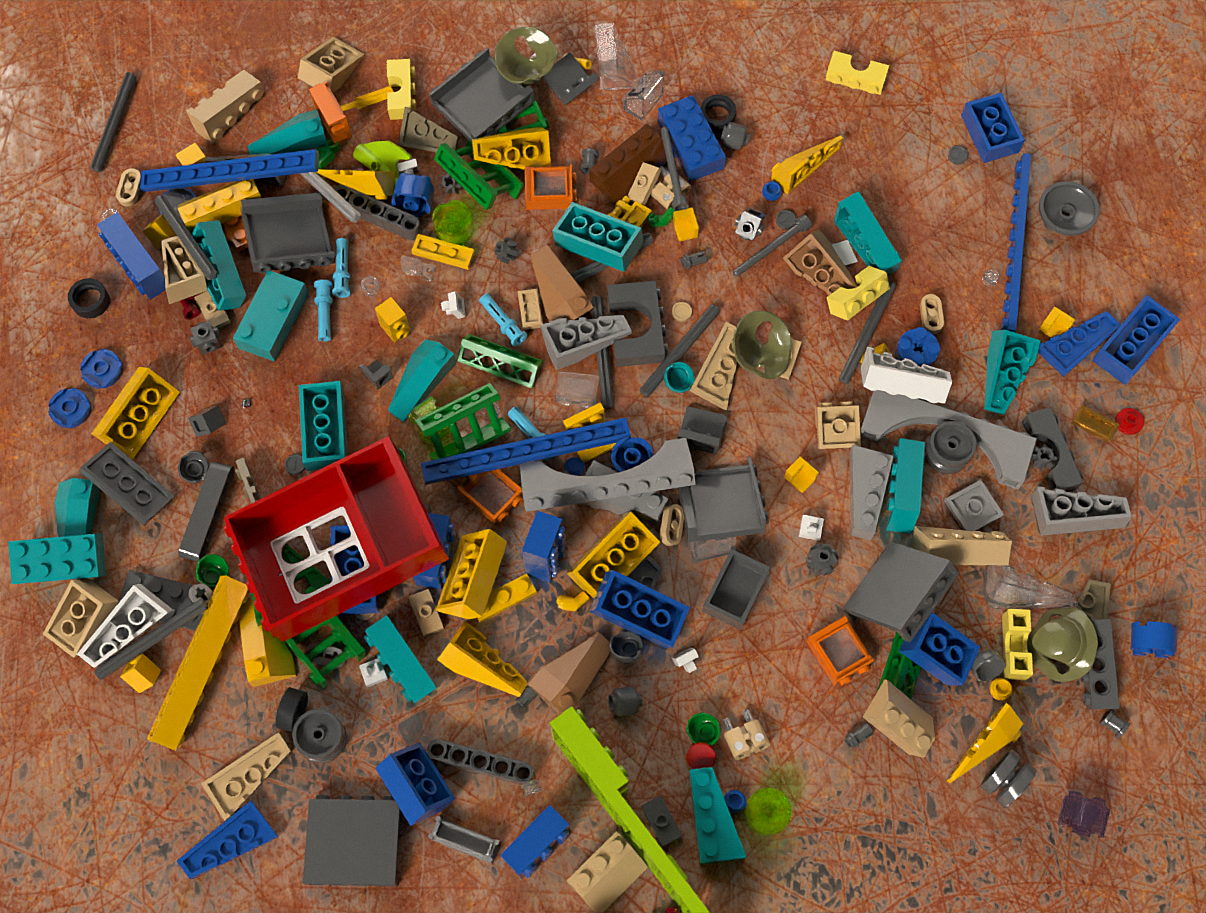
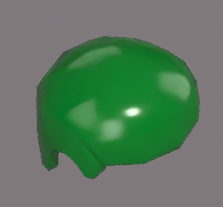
(210, 569)
(703, 728)

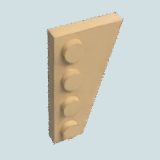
(717, 372)
(241, 778)

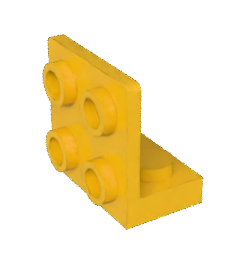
(588, 417)

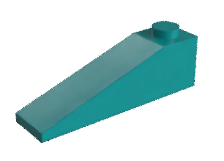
(295, 135)
(1007, 364)
(423, 373)
(76, 506)

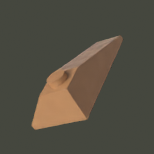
(819, 263)
(558, 289)
(568, 677)

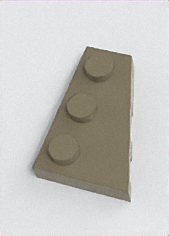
(424, 134)
(244, 473)
(1095, 600)

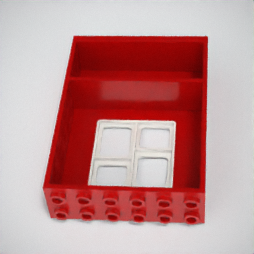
(384, 522)

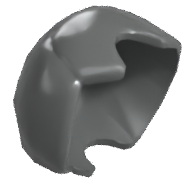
(193, 467)
(626, 647)
(987, 665)

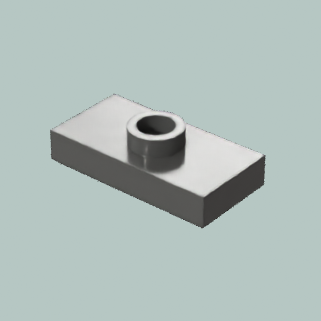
(661, 821)

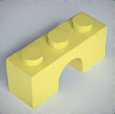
(843, 73)
(400, 75)
(848, 302)
(1016, 628)

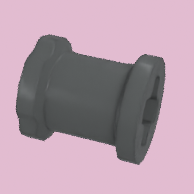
(589, 159)
(1114, 723)

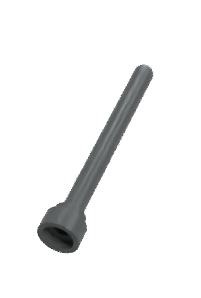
(679, 201)
(801, 225)

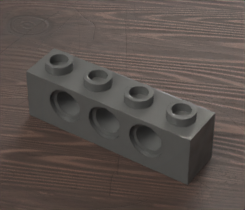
(1108, 697)

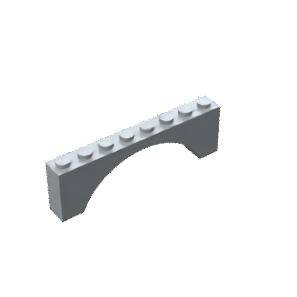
(1005, 448)
(665, 470)

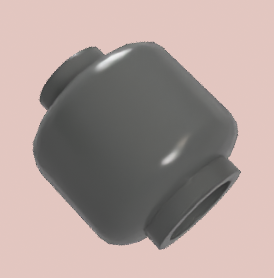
(734, 135)
(624, 701)

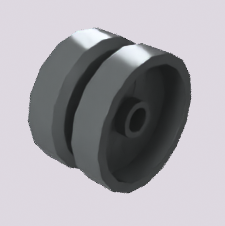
(950, 447)
(319, 723)
(1011, 780)

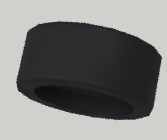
(719, 101)
(82, 286)
(291, 707)

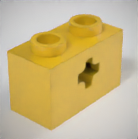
(393, 320)

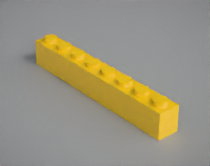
(198, 663)

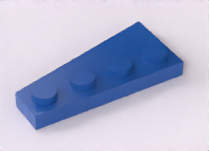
(1072, 347)
(233, 838)

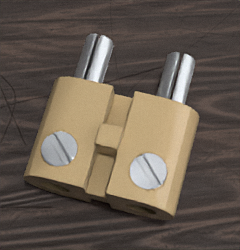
(664, 192)
(747, 738)

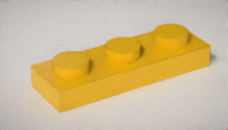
(443, 251)
(508, 596)

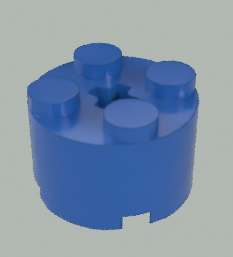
(413, 194)
(918, 346)
(632, 449)
(1154, 638)

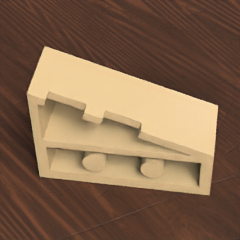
(181, 272)

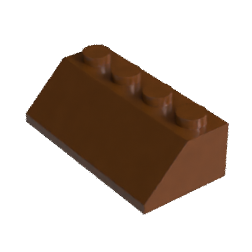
(619, 169)

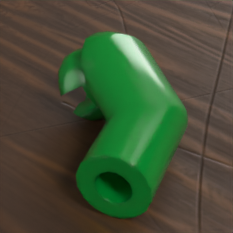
(661, 220)

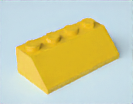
(218, 204)
(136, 411)
(618, 550)
(472, 574)

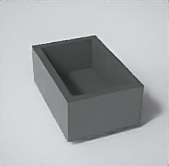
(736, 589)

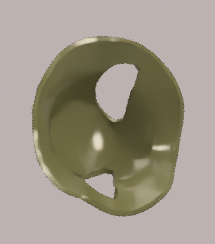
(522, 69)
(752, 354)
(1065, 639)

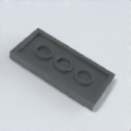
(127, 483)
(171, 592)

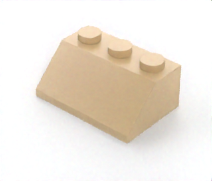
(901, 720)
(607, 873)

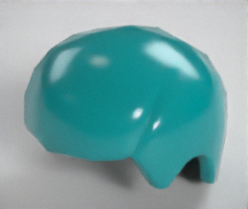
(679, 377)

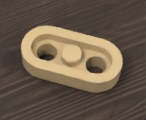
(128, 188)
(932, 315)
(672, 525)

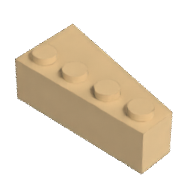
(225, 106)
(963, 546)

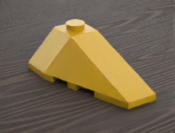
(515, 148)
(800, 166)
(365, 181)
(265, 657)
(475, 659)
(997, 733)

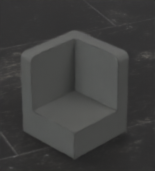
(377, 374)
(207, 420)

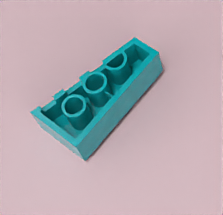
(866, 234)
(227, 288)
(400, 659)
(714, 827)

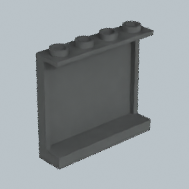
(480, 98)
(286, 232)
(724, 503)
(902, 589)
(352, 841)

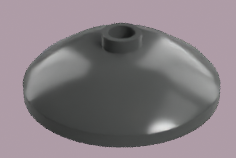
(1075, 202)

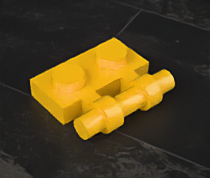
(635, 214)

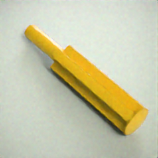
(368, 99)

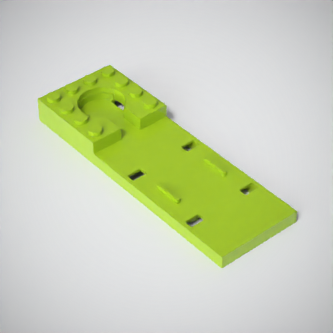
(609, 786)

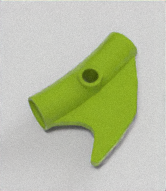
(381, 156)

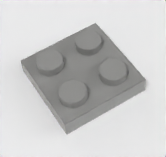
(973, 507)

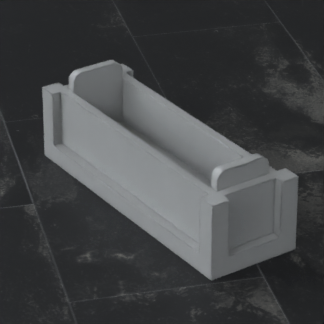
(464, 840)

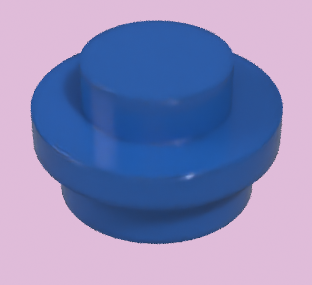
(771, 191)
(574, 466)
(735, 801)

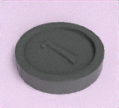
(957, 155)
(785, 219)
(294, 464)

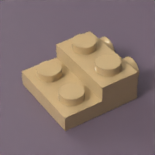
(838, 425)

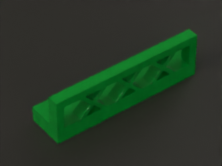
(501, 353)
(897, 668)

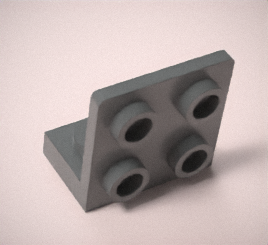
(568, 79)
(702, 429)

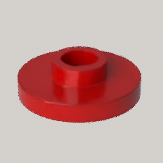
(1130, 421)
(701, 756)

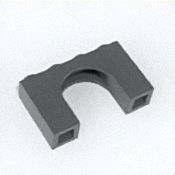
(641, 298)

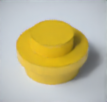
(1000, 689)

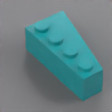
(905, 486)

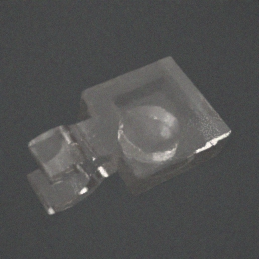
(415, 266)

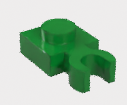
(326, 153)

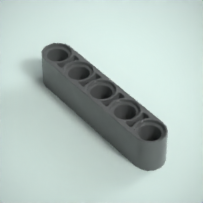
(385, 214)
(206, 511)
(472, 755)

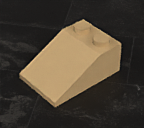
(330, 63)
(79, 615)

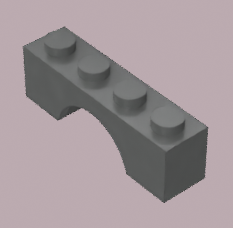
(1044, 427)

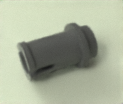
(688, 261)
(526, 697)
(857, 736)

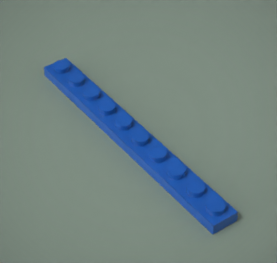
(230, 170)
(1015, 251)
(524, 451)

